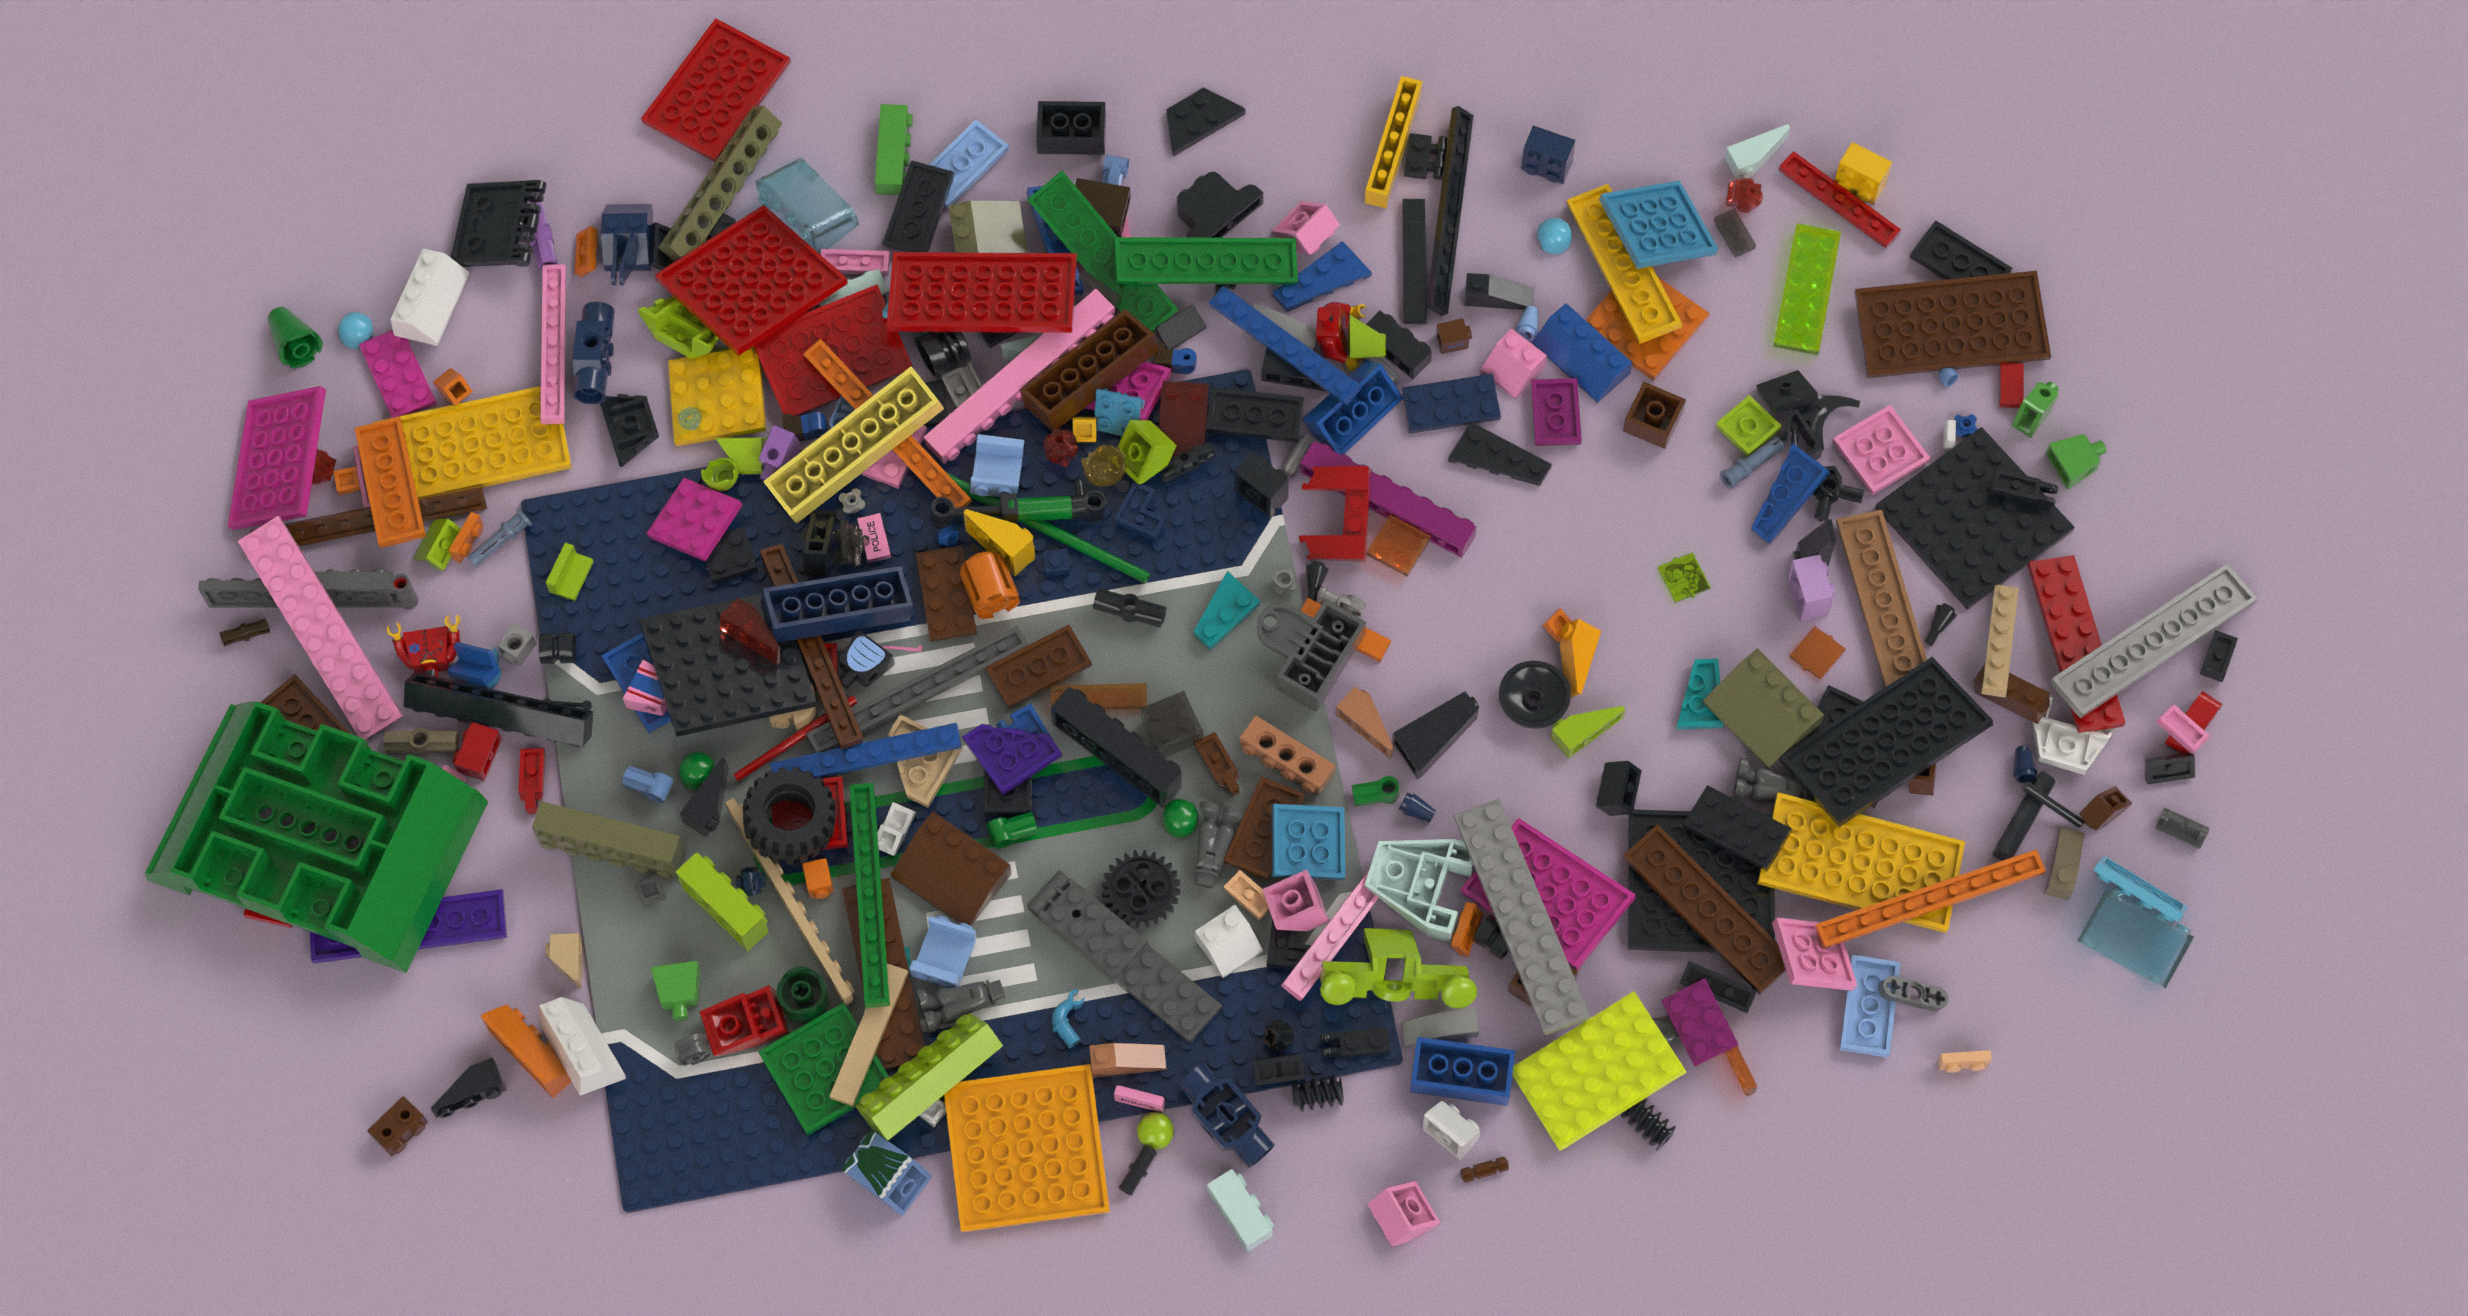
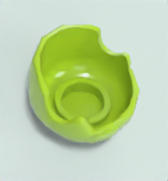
(720, 474)
(1155, 1130)

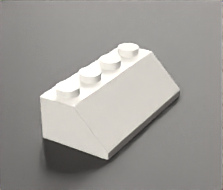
(429, 298)
(579, 1045)

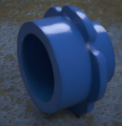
(948, 536)

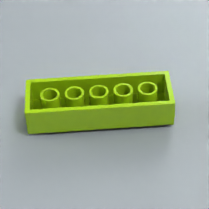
(928, 1075)

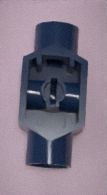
(593, 352)
(1226, 1115)

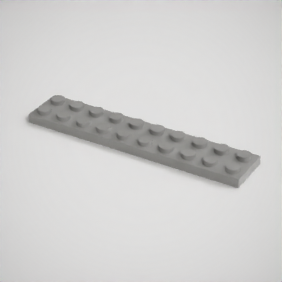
(2153, 640)
(1522, 917)

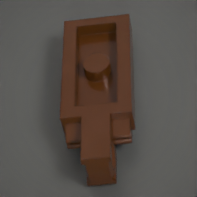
(1218, 762)

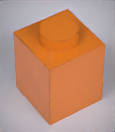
(452, 386)
(818, 879)

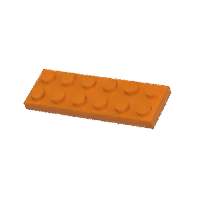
(390, 482)

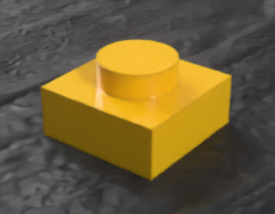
(1084, 429)

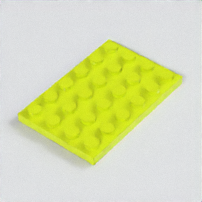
(1597, 1071)

